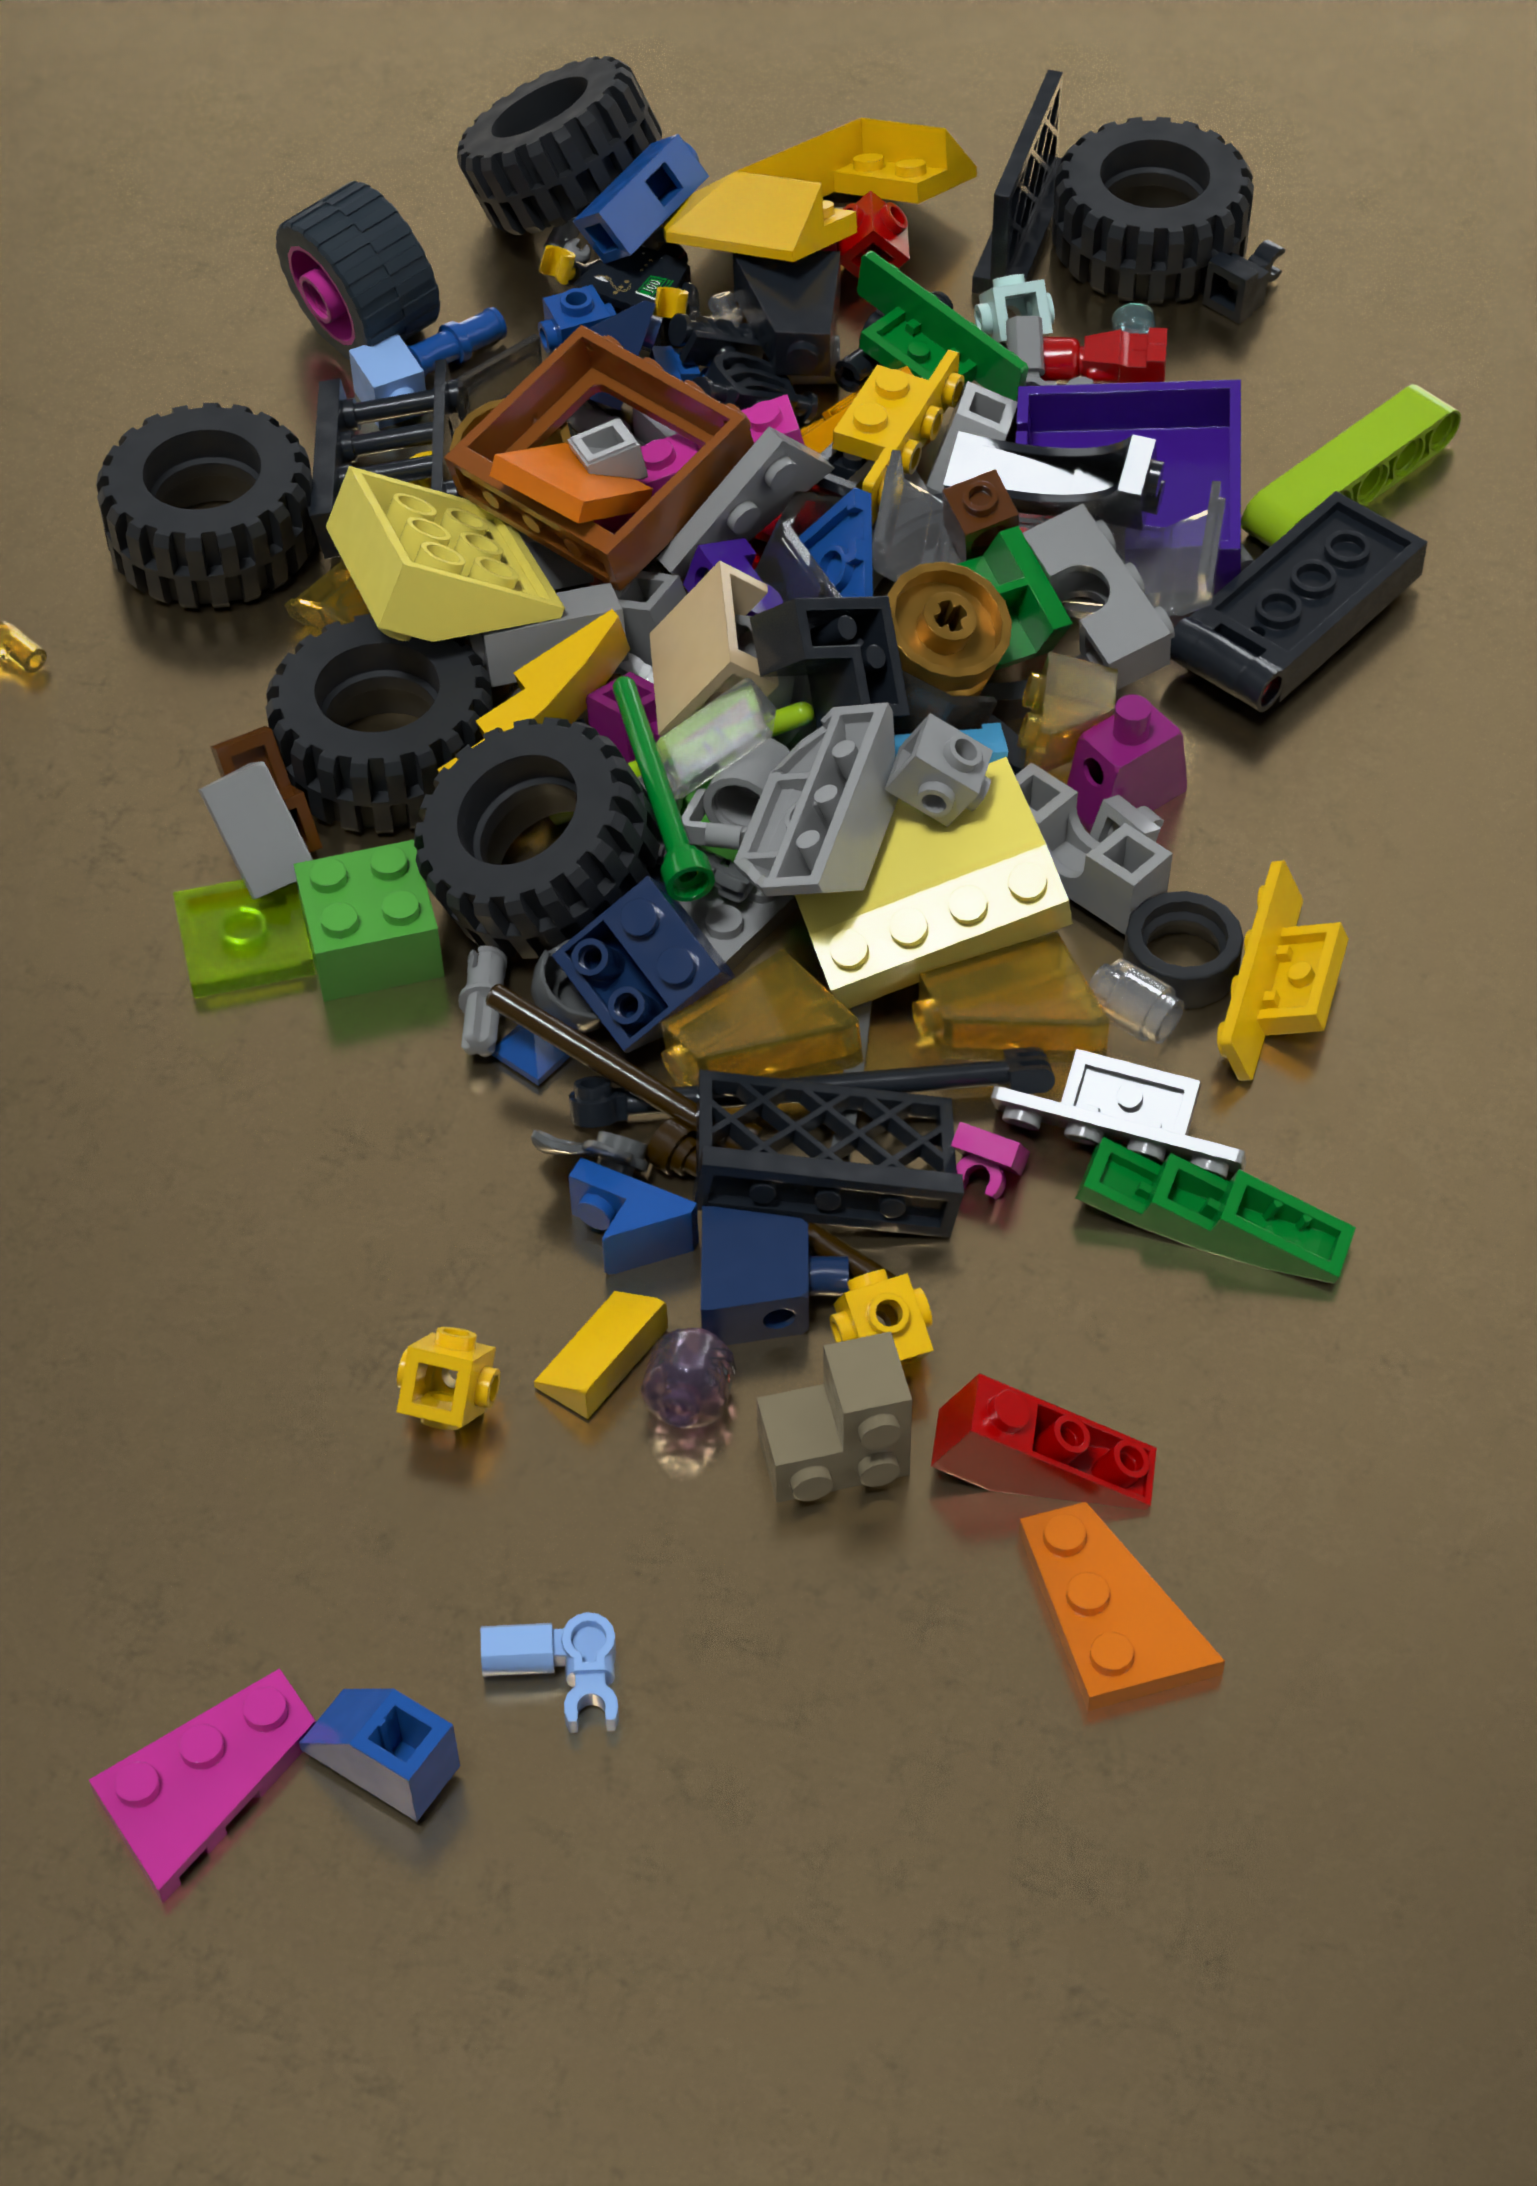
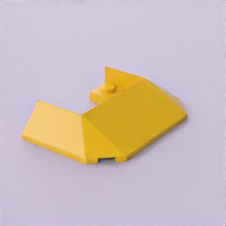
(778, 202)

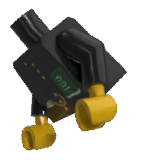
(645, 275)

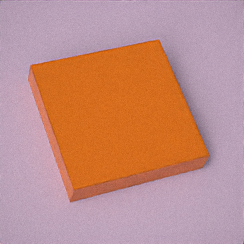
(562, 483)

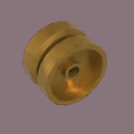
(949, 626)

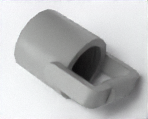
(731, 798)

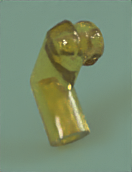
(20, 649)

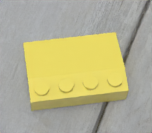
(435, 561)
(939, 895)

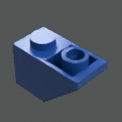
(386, 1747)

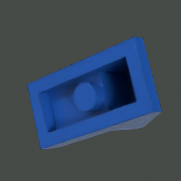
(639, 1218)

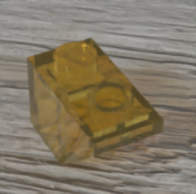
(1063, 704)

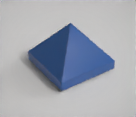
(529, 1055)

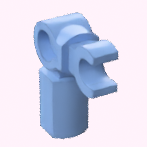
(584, 1648)

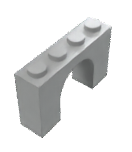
(513, 647)

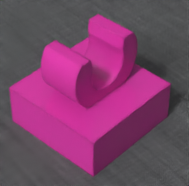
(988, 1152)

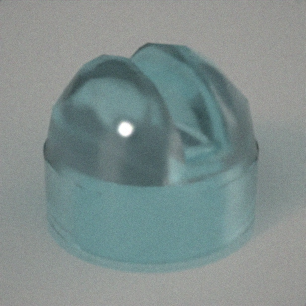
(1134, 318)

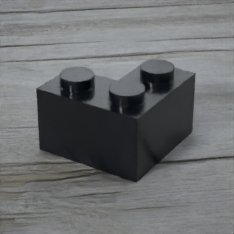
(841, 646)

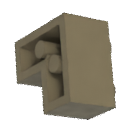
(840, 1431)

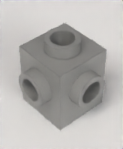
(940, 771)

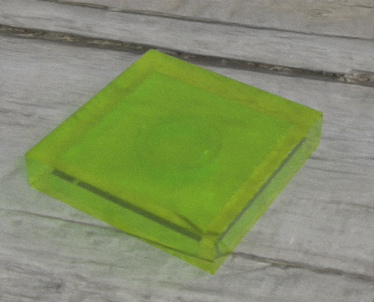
(240, 939)

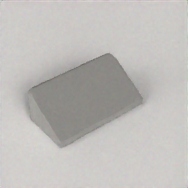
(256, 828)

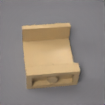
(698, 646)

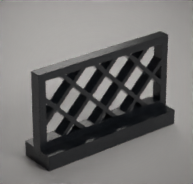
(1025, 193)
(822, 1185)

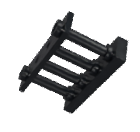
(339, 447)

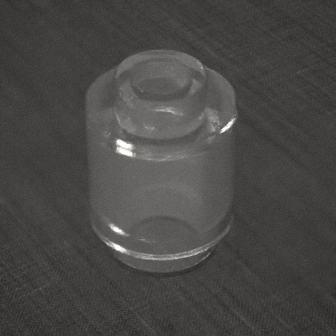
(1137, 1001)

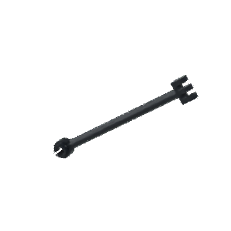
(1023, 1069)

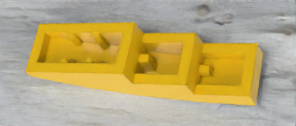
(562, 677)

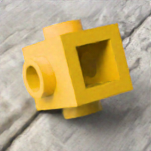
(893, 1300)
(430, 1390)

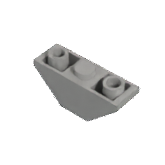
(977, 413)

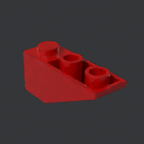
(1039, 1449)

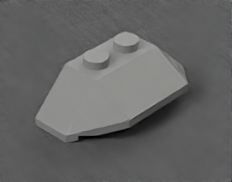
(824, 807)

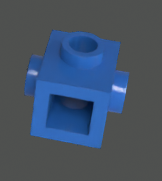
(568, 311)

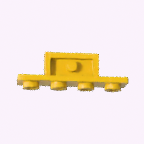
(897, 414)
(1283, 977)

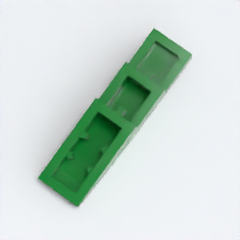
(1219, 1216)

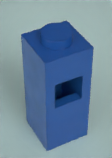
(641, 198)

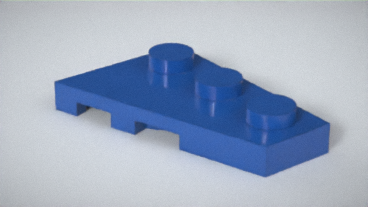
(843, 544)

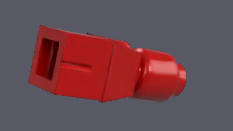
(1107, 357)

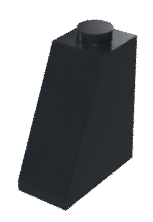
(792, 309)

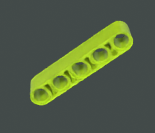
(1356, 463)

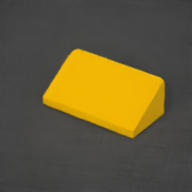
(604, 1351)

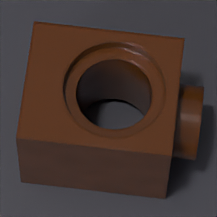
(977, 513)

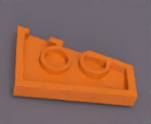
(1110, 1612)

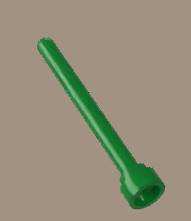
(685, 868)

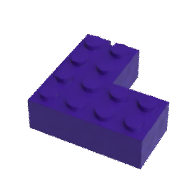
(1194, 434)

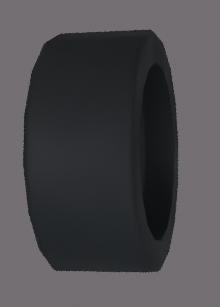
(1195, 916)

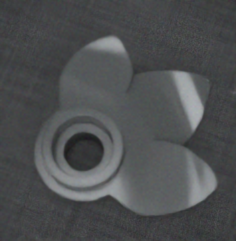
(609, 1149)

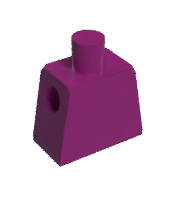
(1130, 756)

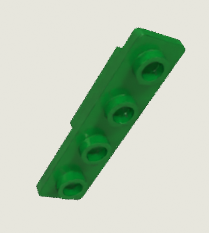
(923, 328)

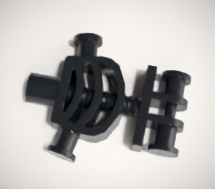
(735, 365)

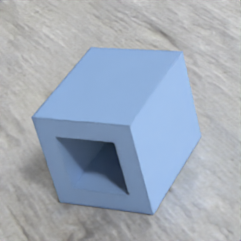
(386, 372)

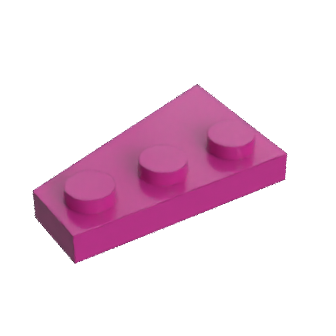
(194, 1780)

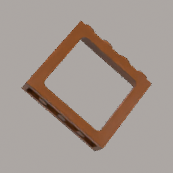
(548, 398)

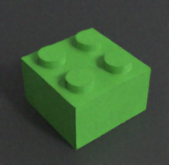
(369, 920)

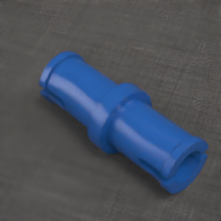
(458, 340)

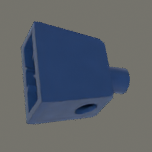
(761, 1275)

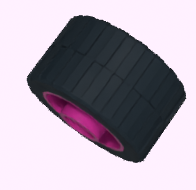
(357, 269)

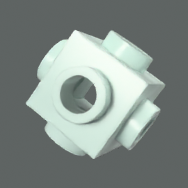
(1021, 297)

